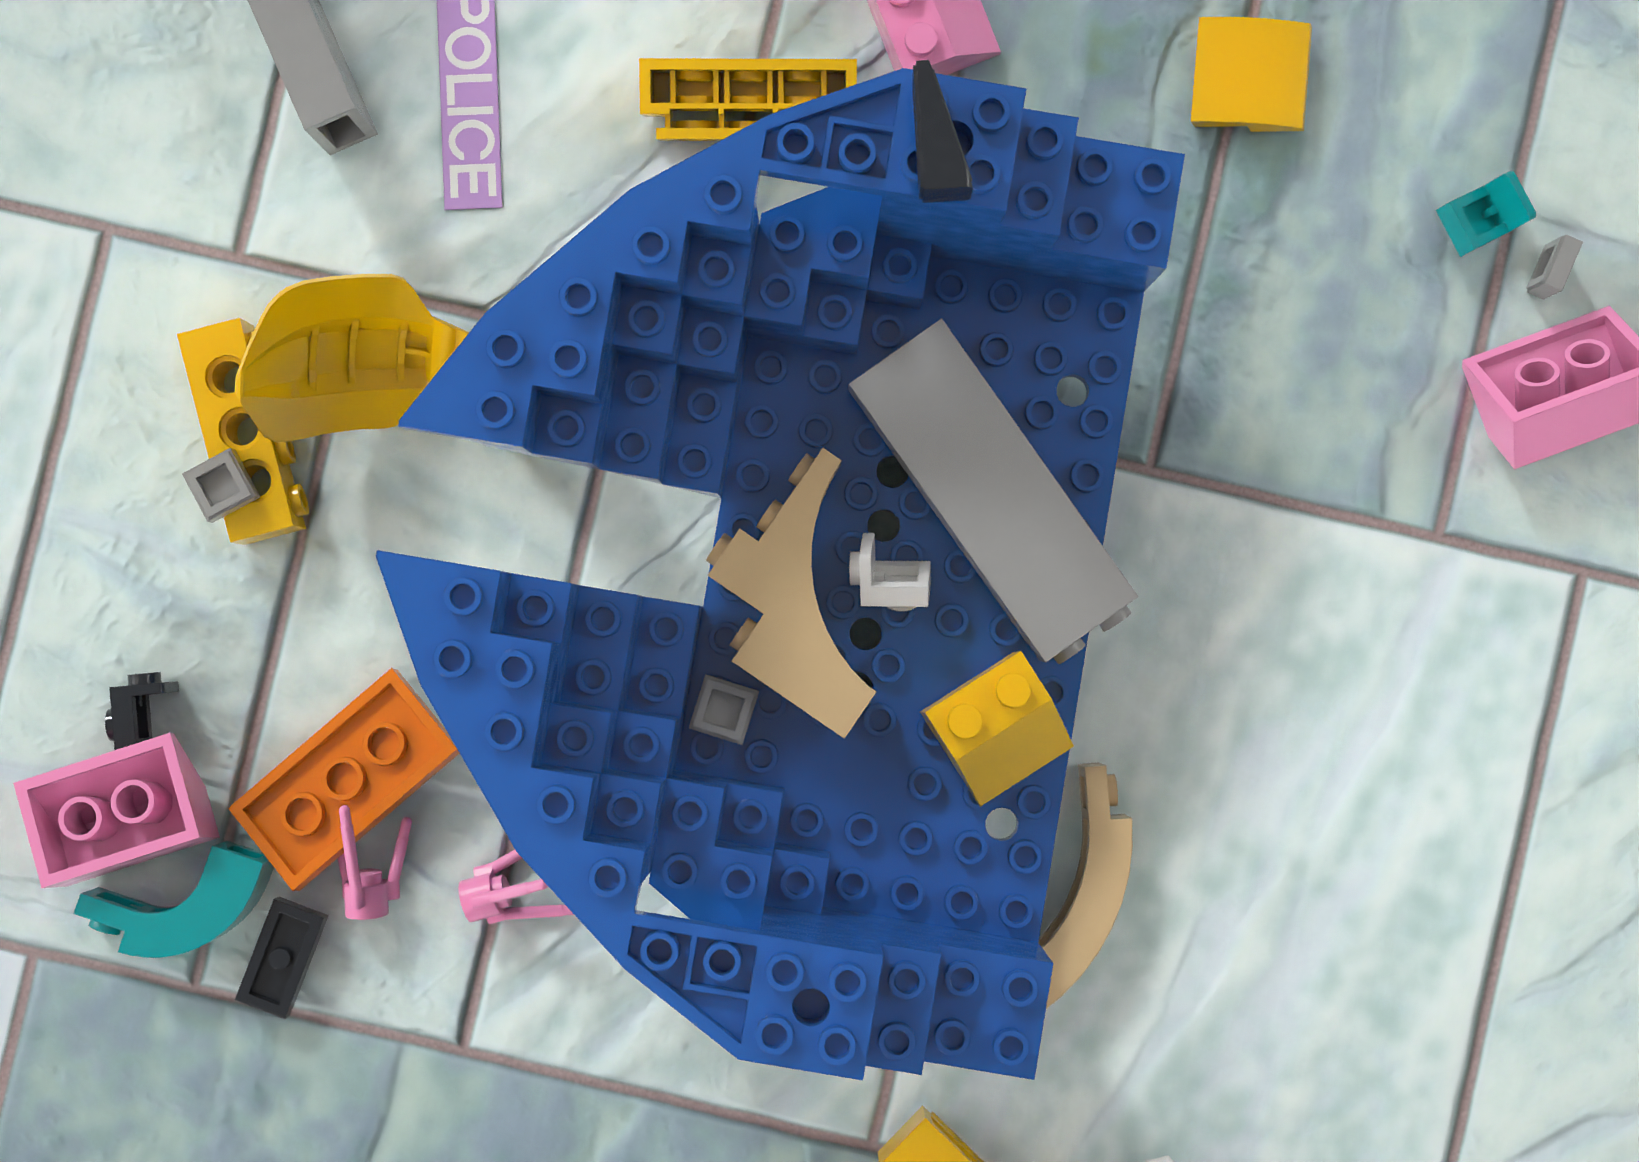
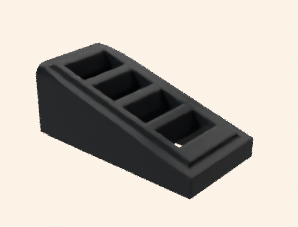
(940, 159)

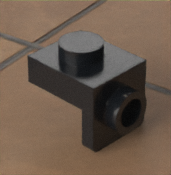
(130, 714)

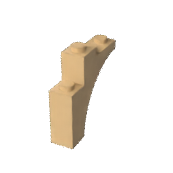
(774, 575)

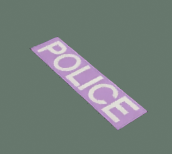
(469, 104)

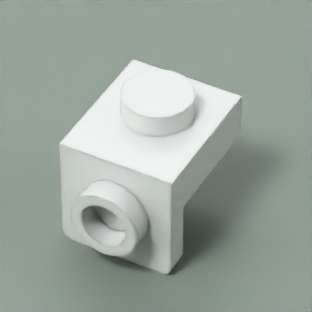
(889, 583)

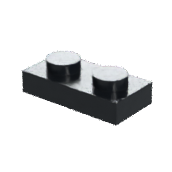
(281, 957)

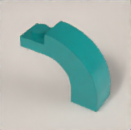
(223, 898)

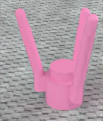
(364, 889)
(489, 894)

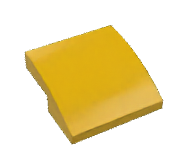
(1251, 73)

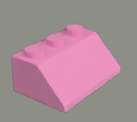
(941, 31)
(1558, 386)
(114, 811)

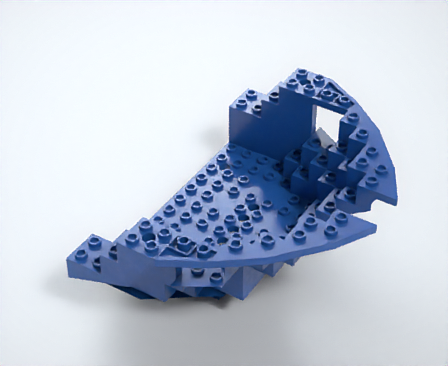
(679, 342)

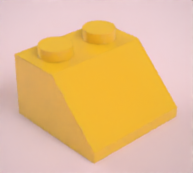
(998, 727)

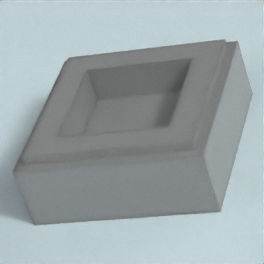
(1554, 267)
(221, 485)
(724, 709)

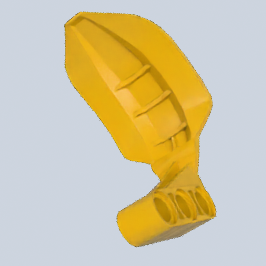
(341, 356)

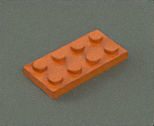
(361, 759)

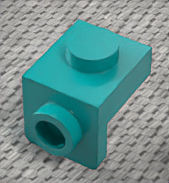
(1486, 213)

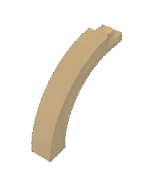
(1098, 885)

